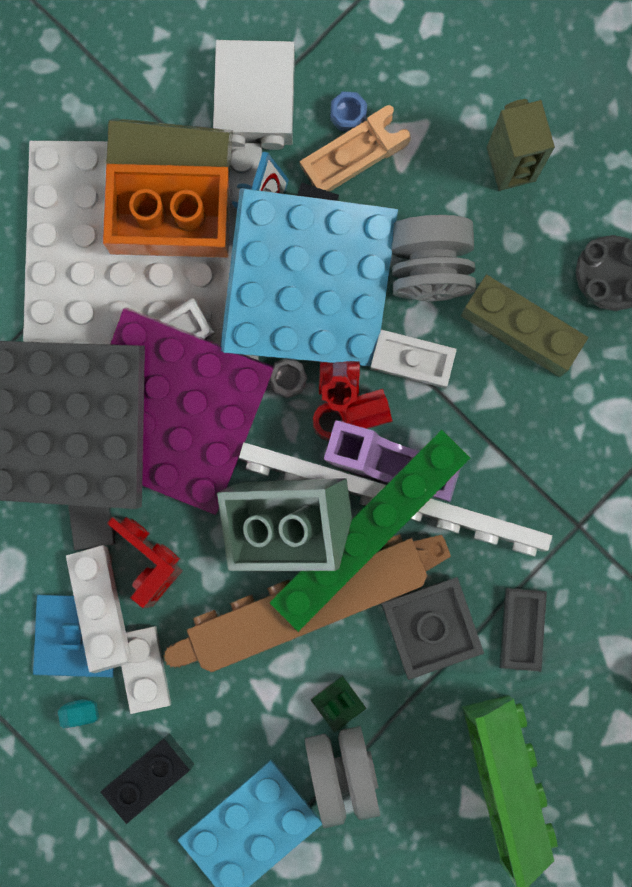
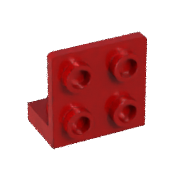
(155, 581)

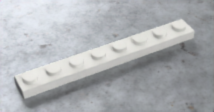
(448, 516)

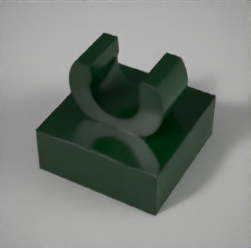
(338, 703)

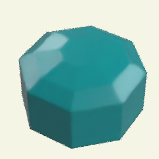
(78, 713)

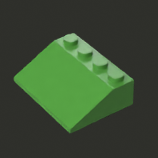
(510, 788)

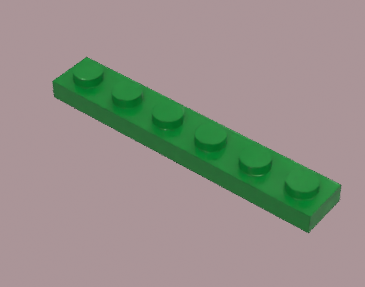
(373, 528)

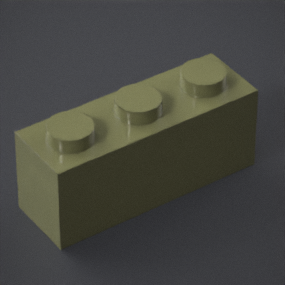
(167, 144)
(520, 144)
(524, 326)

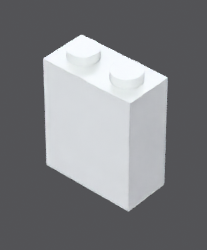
(255, 91)

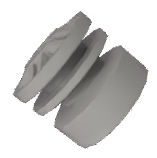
(433, 252)

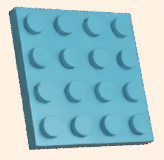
(307, 278)

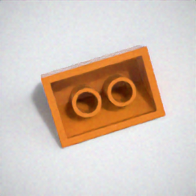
(167, 210)

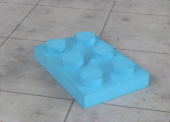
(250, 829)

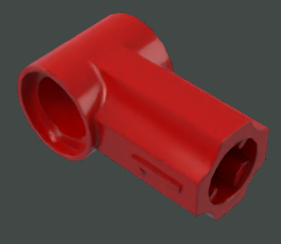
(339, 383)
(366, 412)

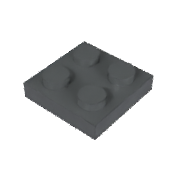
(432, 628)

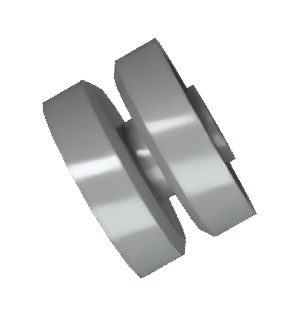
(342, 776)

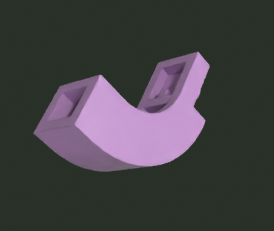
(373, 457)

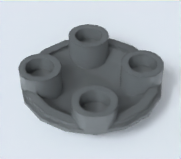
(606, 272)

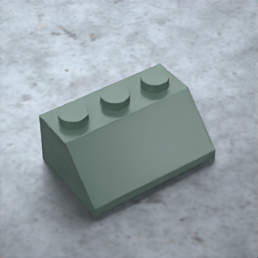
(285, 524)

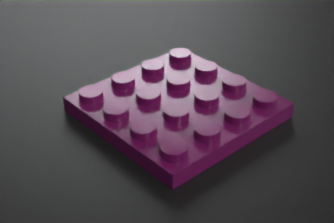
(194, 408)

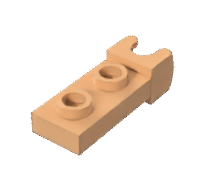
(354, 151)

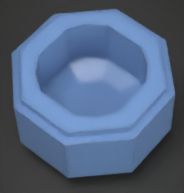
(348, 111)

